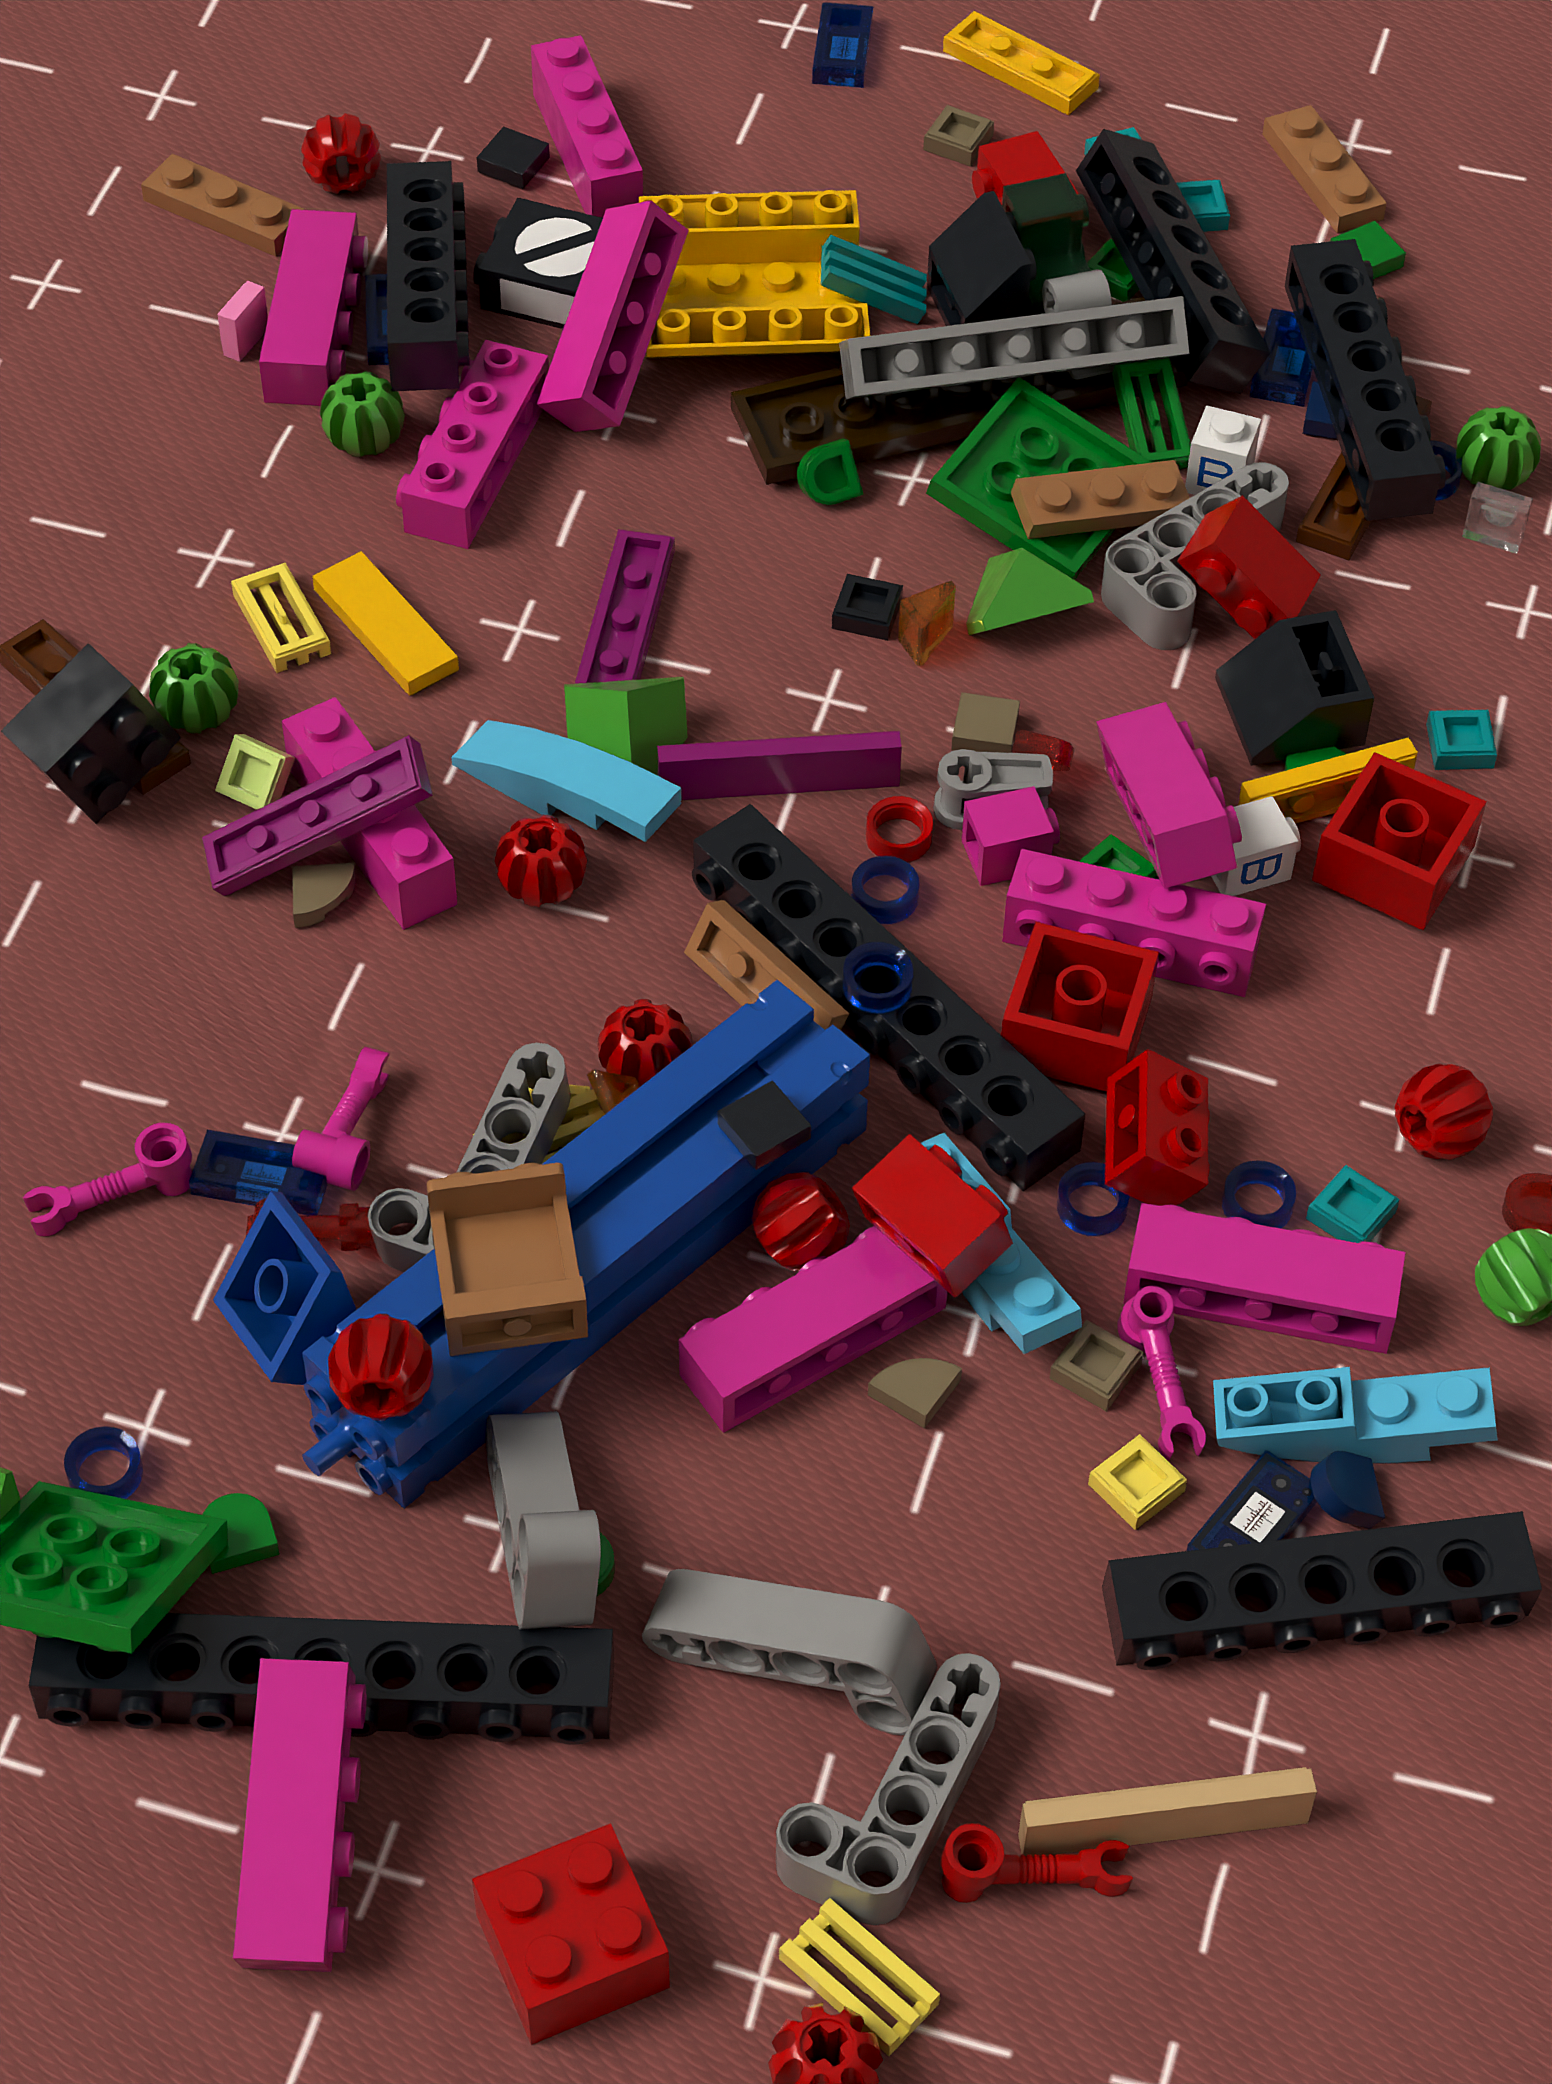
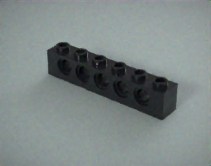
(1172, 258)
(426, 277)
(1363, 380)
(1486, 1548)

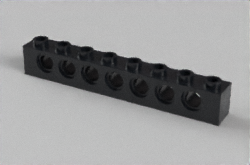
(923, 1039)
(425, 1652)

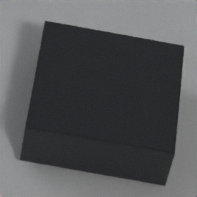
(513, 157)
(867, 607)
(764, 1125)

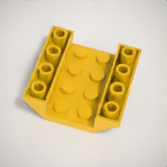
(755, 276)

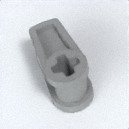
(986, 776)

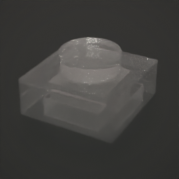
(1497, 517)

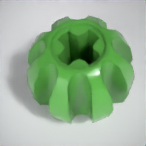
(362, 414)
(1499, 447)
(194, 688)
(1517, 1277)

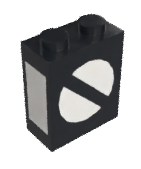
(535, 262)

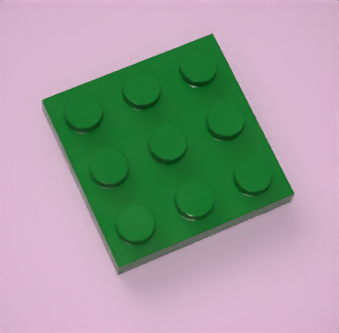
(1021, 439)
(99, 1564)

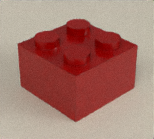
(1398, 840)
(1079, 1004)
(571, 1933)

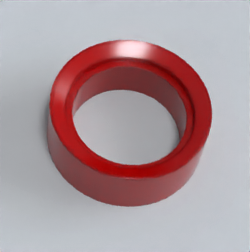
(899, 808)

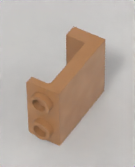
(506, 1258)

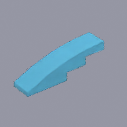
(568, 776)

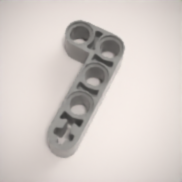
(1141, 569)
(508, 1112)
(545, 1538)
(799, 1638)
(908, 1785)

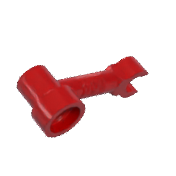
(983, 1855)

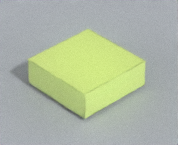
(254, 772)

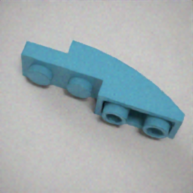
(1016, 1287)
(1378, 1418)

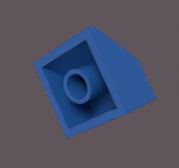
(282, 1292)

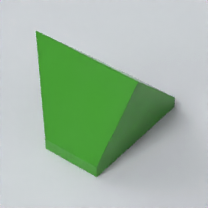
(1022, 588)
(628, 717)

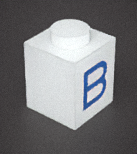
(1220, 447)
(1265, 851)

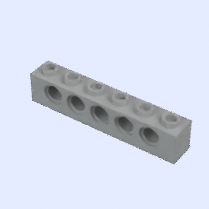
(1014, 347)

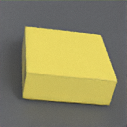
(1137, 1482)

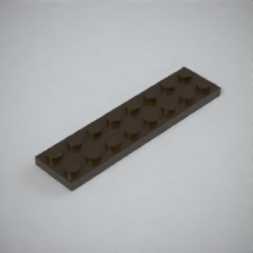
(811, 410)

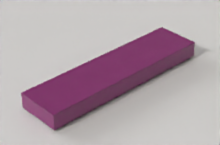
(627, 608)
(782, 765)
(317, 816)

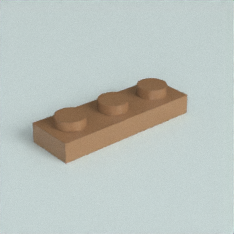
(1324, 169)
(219, 203)
(1097, 498)
(748, 963)

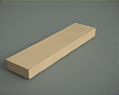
(1167, 1811)

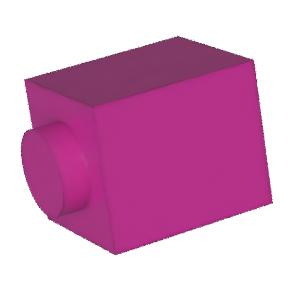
(1003, 825)

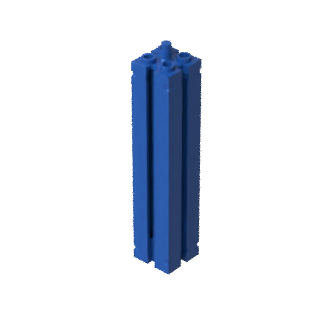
(647, 1205)

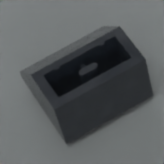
(981, 266)
(1297, 690)

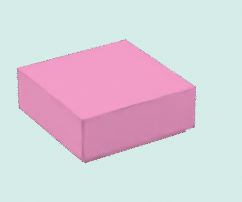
(243, 320)

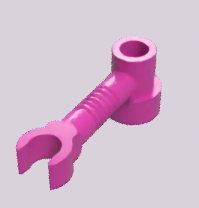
(335, 1151)
(163, 1162)
(1152, 1338)

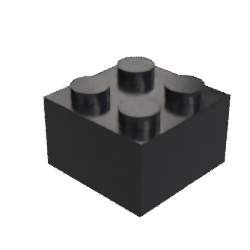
(92, 733)

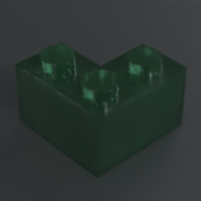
(1051, 225)

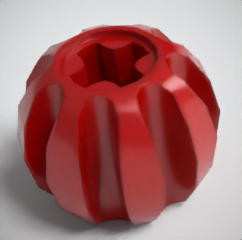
(341, 153)
(541, 861)
(642, 1040)
(1443, 1111)
(799, 1220)
(380, 1367)
(830, 2040)

